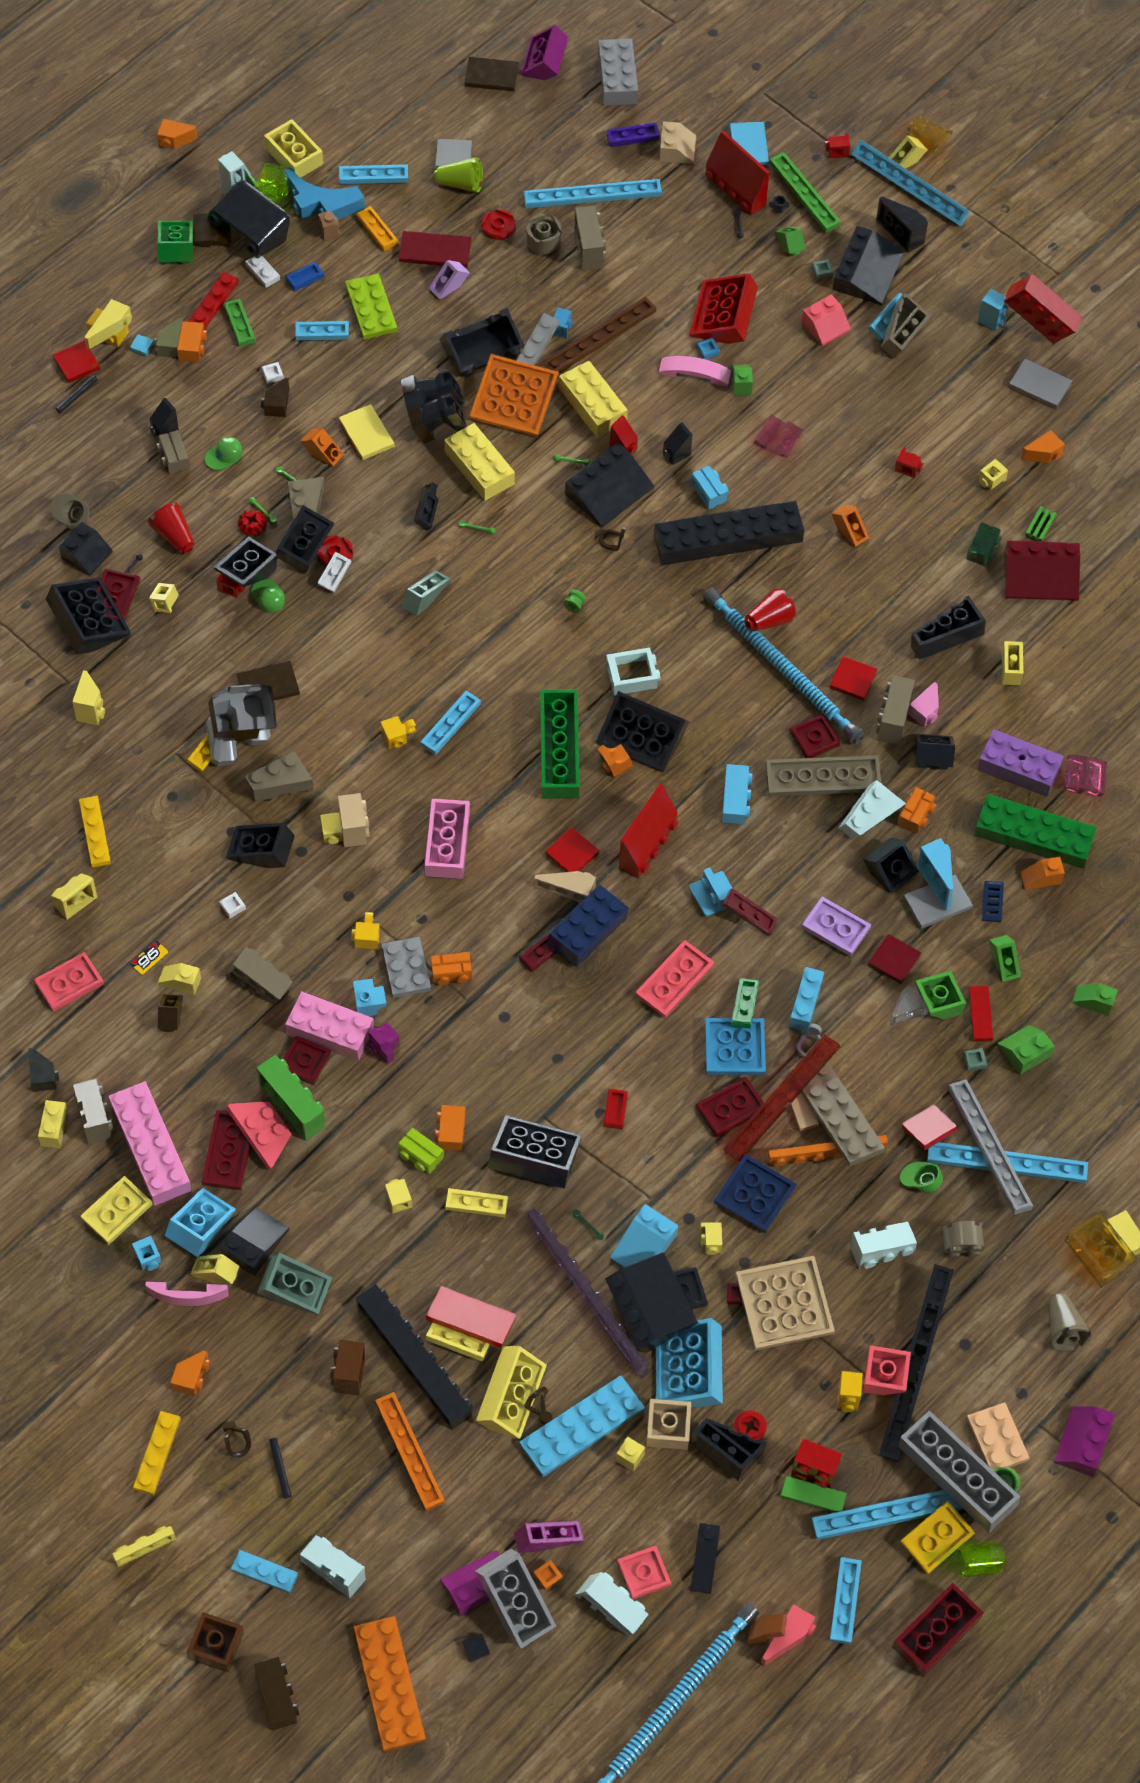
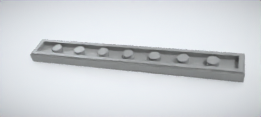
(990, 1147)

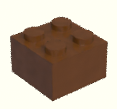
(348, 1367)
(215, 1642)

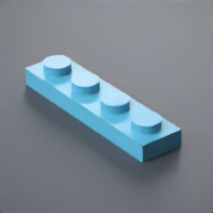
(373, 174)
(450, 722)
(845, 1600)

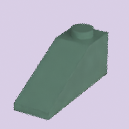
(424, 592)

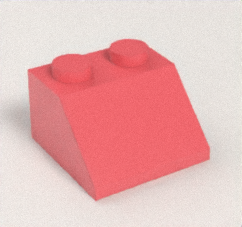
(825, 320)
(886, 1371)

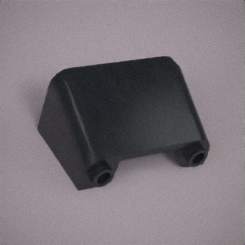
(253, 217)
(474, 344)

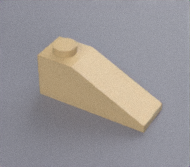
(567, 884)

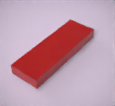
(980, 1013)

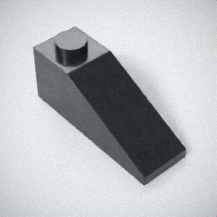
(705, 1558)

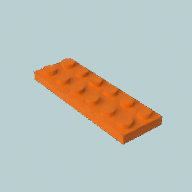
(389, 1684)

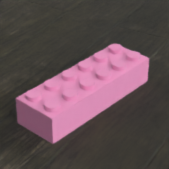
(149, 1143)

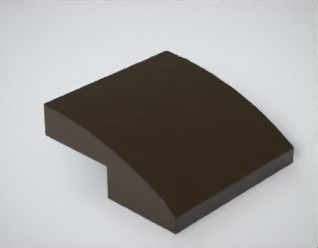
(206, 233)

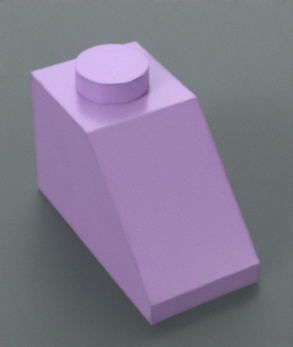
(449, 279)

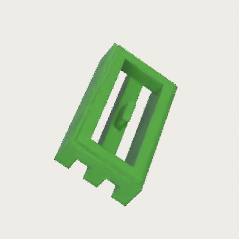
(1046, 513)

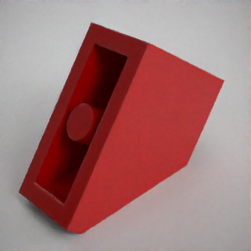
(622, 433)

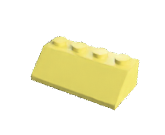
(511, 1384)

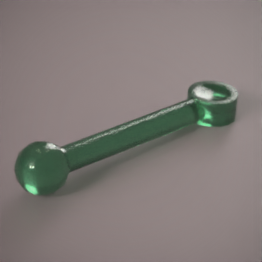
(576, 1214)

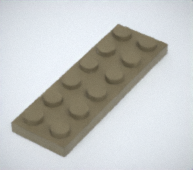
(821, 775)
(841, 1117)

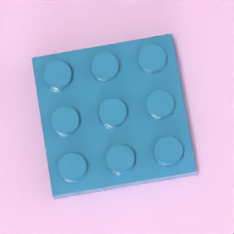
(734, 1049)

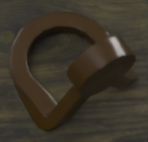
(608, 546)
(544, 1416)
(230, 1426)

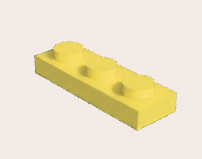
(476, 1202)
(457, 1342)
(143, 1545)

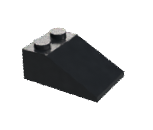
(902, 223)
(304, 539)
(248, 563)
(261, 845)
(253, 1241)

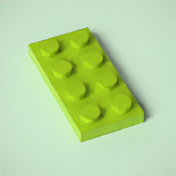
(371, 306)

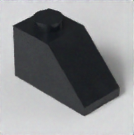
(163, 419)
(678, 444)

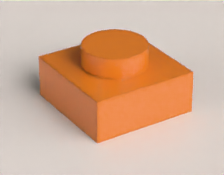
(548, 1575)

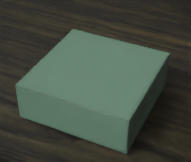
(822, 269)
(975, 1059)

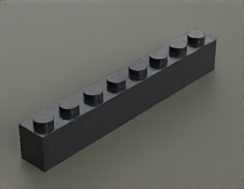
(414, 1357)

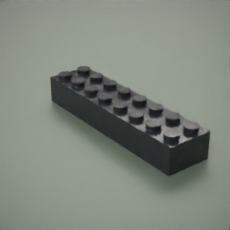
(728, 532)

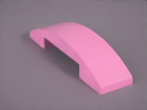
(695, 367)
(187, 1298)

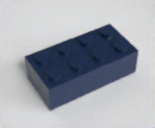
(588, 925)

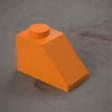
(175, 134)
(1044, 449)
(850, 524)
(1043, 873)

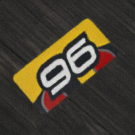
(149, 957)

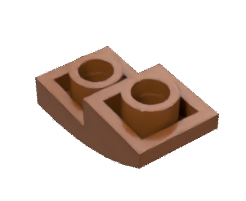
(766, 1628)

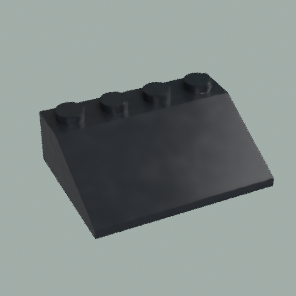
(867, 266)
(608, 485)
(86, 627)
(642, 730)
(534, 1151)
(651, 1301)

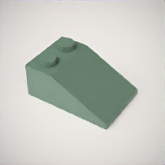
(294, 1284)

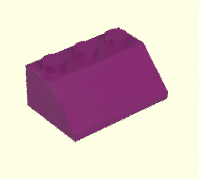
(545, 54)
(1084, 1439)
(465, 1587)

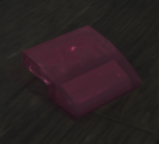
(778, 436)
(1085, 775)

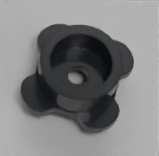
(779, 203)

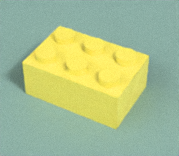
(293, 148)

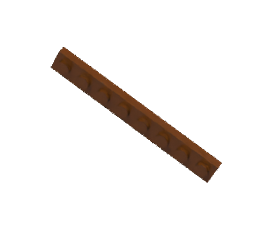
(599, 336)

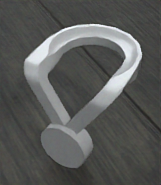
(813, 1029)

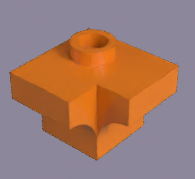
(615, 759)

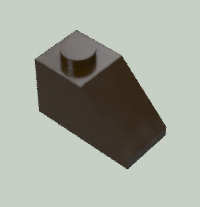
(276, 399)
(169, 1012)

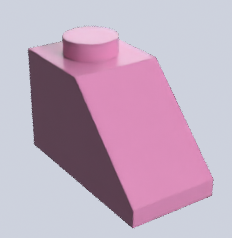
(925, 706)

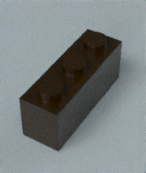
(276, 1693)

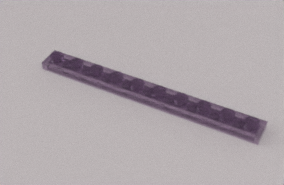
(592, 1298)

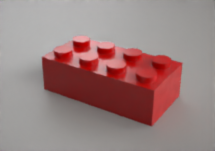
(1042, 308)

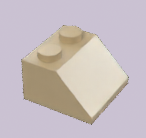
(677, 143)

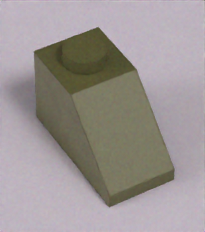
(168, 340)

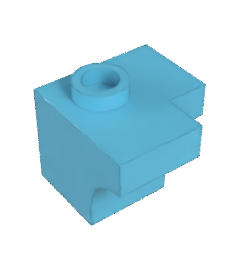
(368, 998)

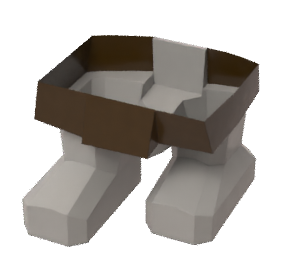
(250, 716)

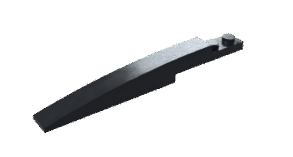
(920, 1352)

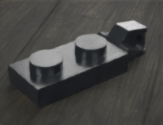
(427, 506)

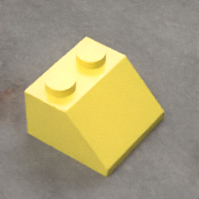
(88, 701)
(74, 895)

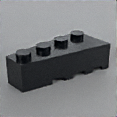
(950, 629)

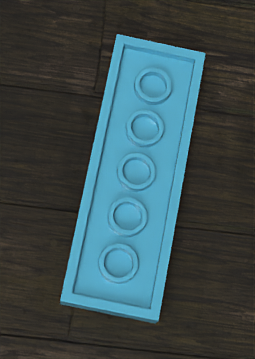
(581, 1426)

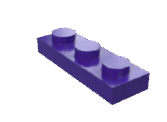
(633, 134)

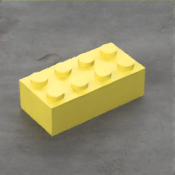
(592, 398)
(479, 461)

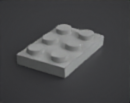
(406, 967)

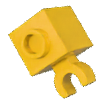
(395, 732)
(366, 933)

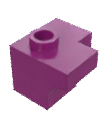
(383, 1041)

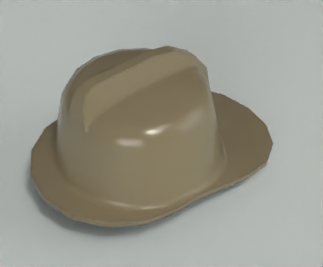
(69, 509)

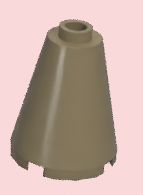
(1066, 1324)

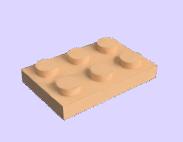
(997, 1437)

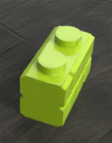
(420, 1151)

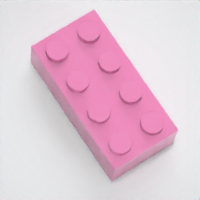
(447, 838)
(329, 1025)

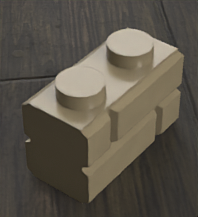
(173, 452)

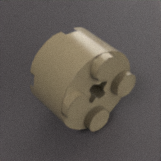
(543, 234)
(963, 1238)

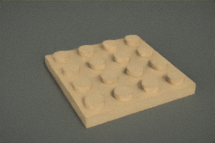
(784, 1303)

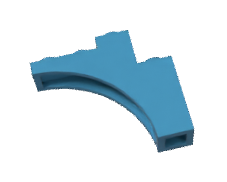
(314, 199)

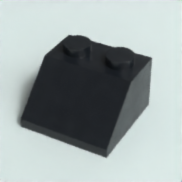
(85, 549)
(934, 751)
(891, 864)

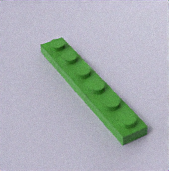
(805, 192)

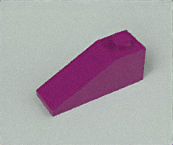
(548, 1535)

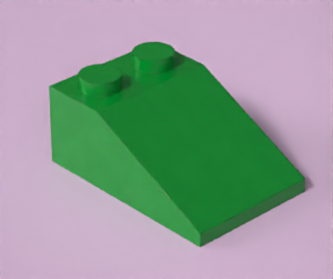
(175, 241)

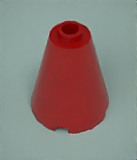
(172, 527)
(771, 612)

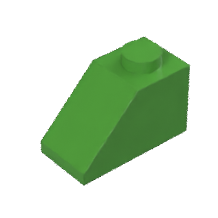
(791, 240)
(742, 379)
(1005, 957)
(1095, 997)

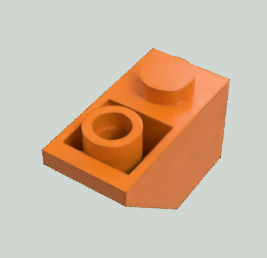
(322, 446)
(189, 1373)

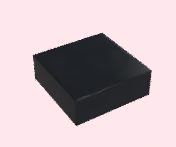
(476, 1647)

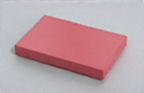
(68, 981)

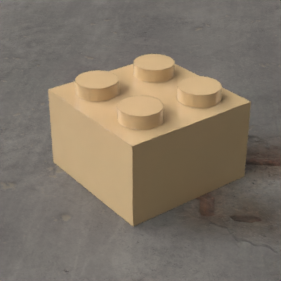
(353, 820)
(668, 1424)

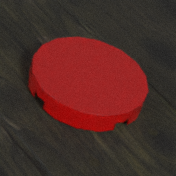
(498, 224)
(334, 544)

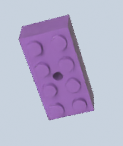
(1020, 762)

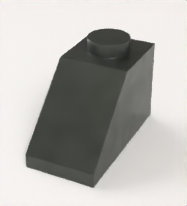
(42, 1072)

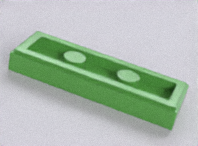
(239, 322)
(813, 1495)

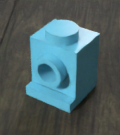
(147, 1248)

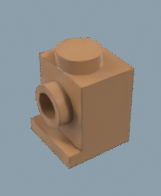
(329, 225)

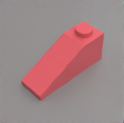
(798, 1626)

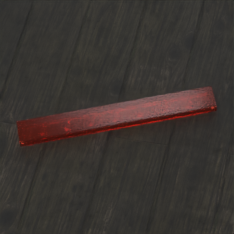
(781, 1098)

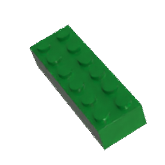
(559, 744)
(1035, 831)

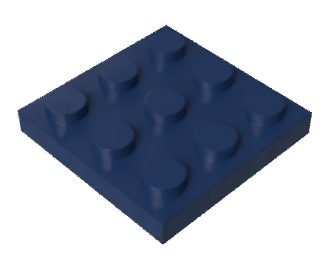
(755, 1193)

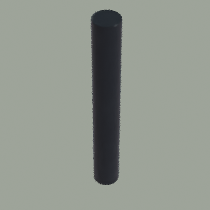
(77, 393)
(280, 1468)

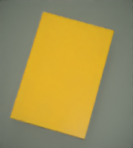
(937, 1537)

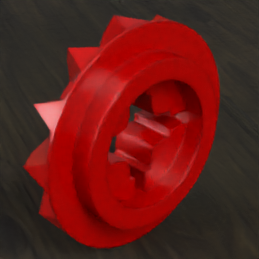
(253, 528)
(746, 1418)

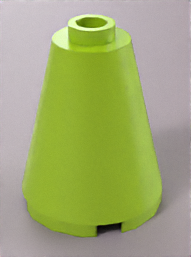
(461, 175)

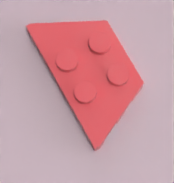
(261, 1128)

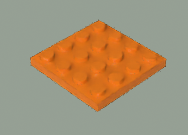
(514, 395)

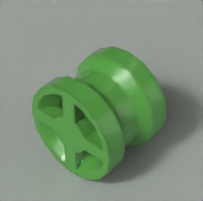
(574, 600)

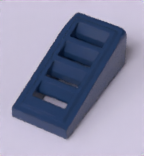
(992, 889)

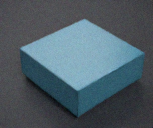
(141, 345)

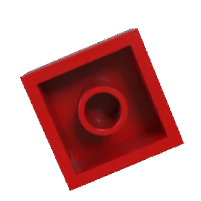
(816, 1464)

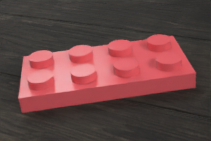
(674, 979)

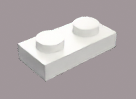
(263, 271)
(334, 572)

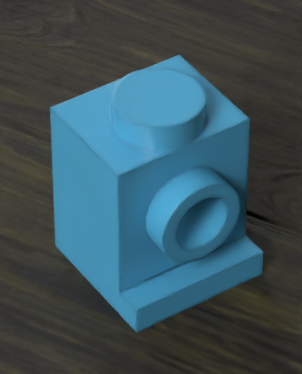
(566, 322)

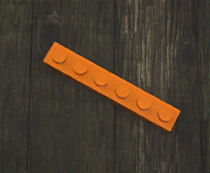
(806, 1153)
(410, 1451)

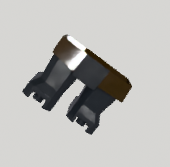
(432, 403)

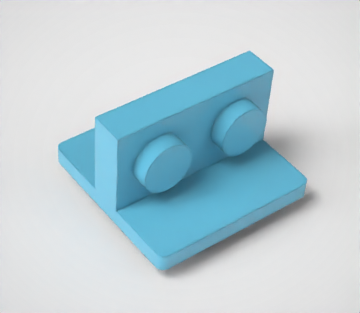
(711, 891)

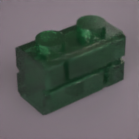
(983, 544)

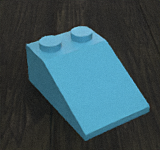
(937, 870)
(199, 1222)
(646, 1237)

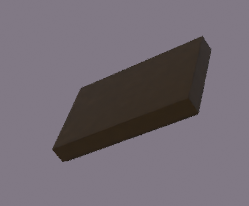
(491, 74)
(278, 676)

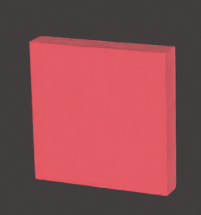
(644, 1572)

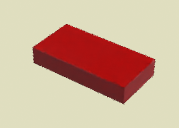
(615, 1109)

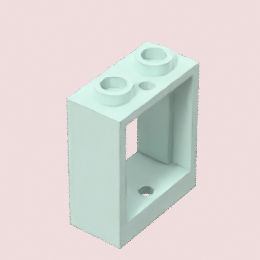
(635, 684)

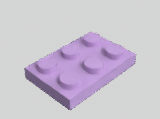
(836, 926)

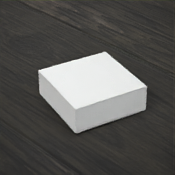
(272, 373)
(232, 905)

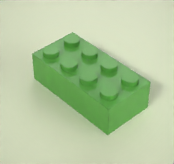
(291, 1097)

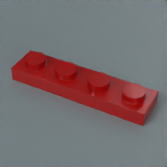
(214, 299)

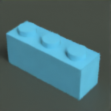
(736, 794)
(806, 999)

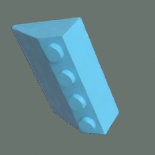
(691, 1366)

